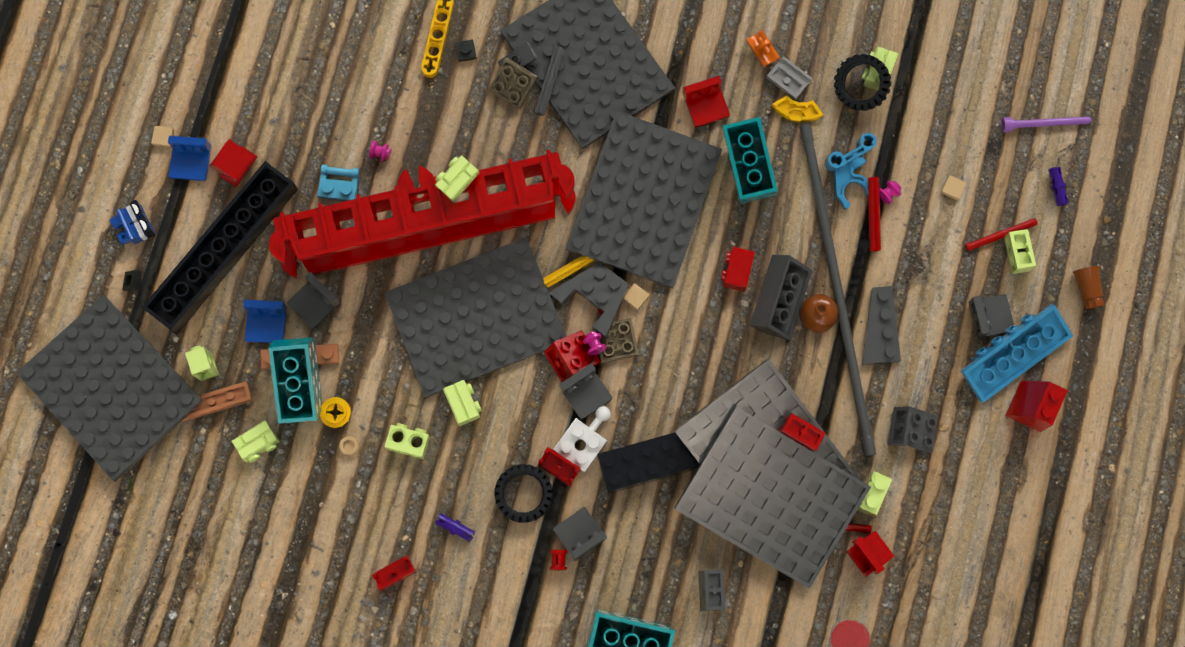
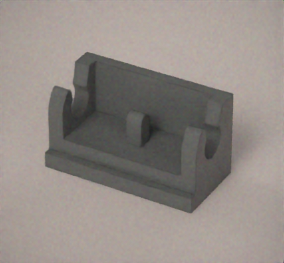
(711, 590)

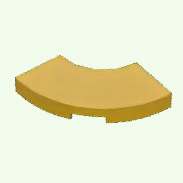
(797, 111)

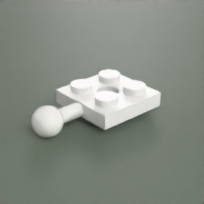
(580, 431)

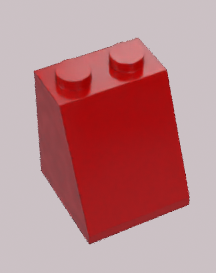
(1036, 404)

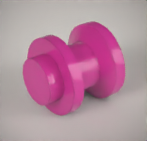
(379, 151)
(892, 189)
(593, 340)

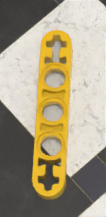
(437, 43)

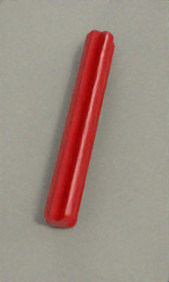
(874, 214)

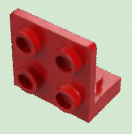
(706, 101)
(570, 355)

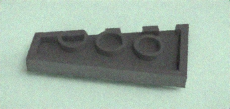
(881, 335)

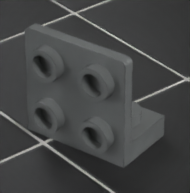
(313, 301)
(990, 315)
(585, 391)
(913, 429)
(580, 533)

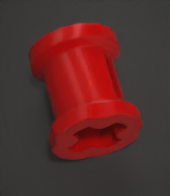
(558, 560)

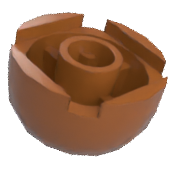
(819, 313)

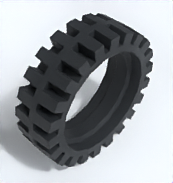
(843, 71)
(523, 517)

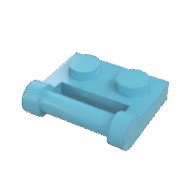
(338, 189)

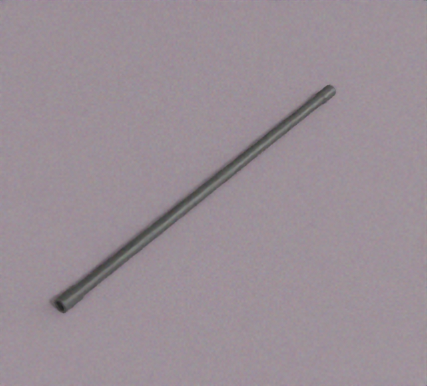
(867, 439)

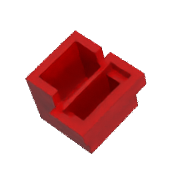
(232, 162)
(870, 554)

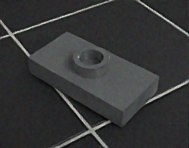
(523, 55)

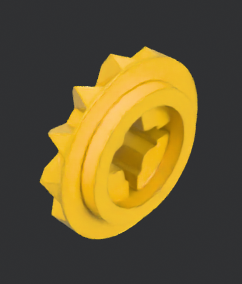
(330, 405)

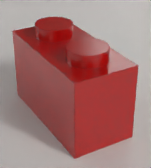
(738, 269)

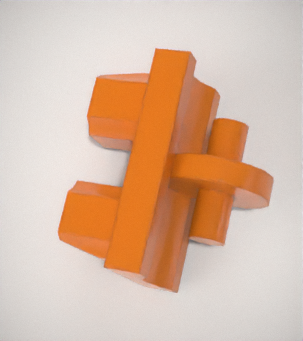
(763, 48)

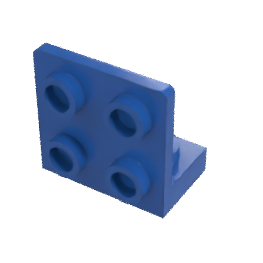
(189, 158)
(265, 320)

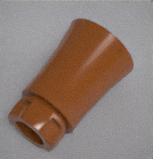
(1090, 286)

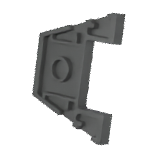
(601, 289)

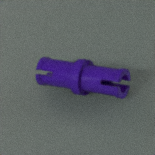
(1058, 186)
(455, 527)

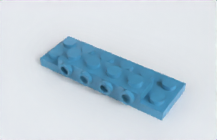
(1016, 352)

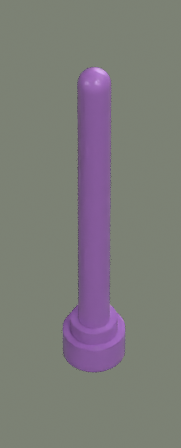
(1009, 124)

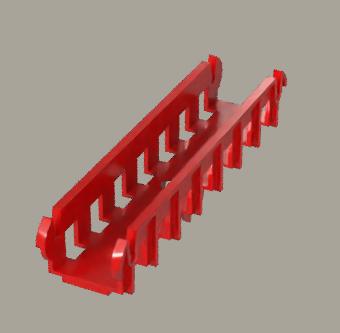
(424, 229)

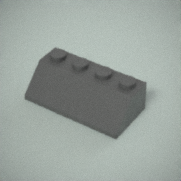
(781, 297)

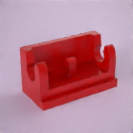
(802, 432)
(559, 466)
(394, 573)

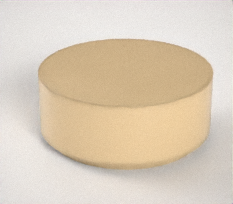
(349, 446)

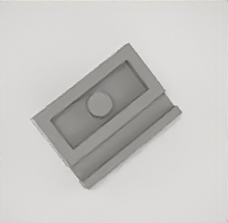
(789, 78)

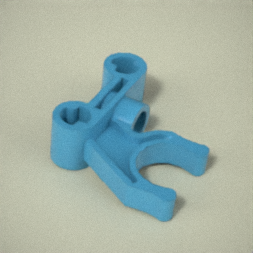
(847, 164)

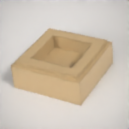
(161, 136)
(953, 187)
(636, 296)

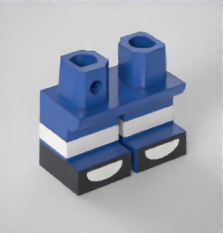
(135, 223)

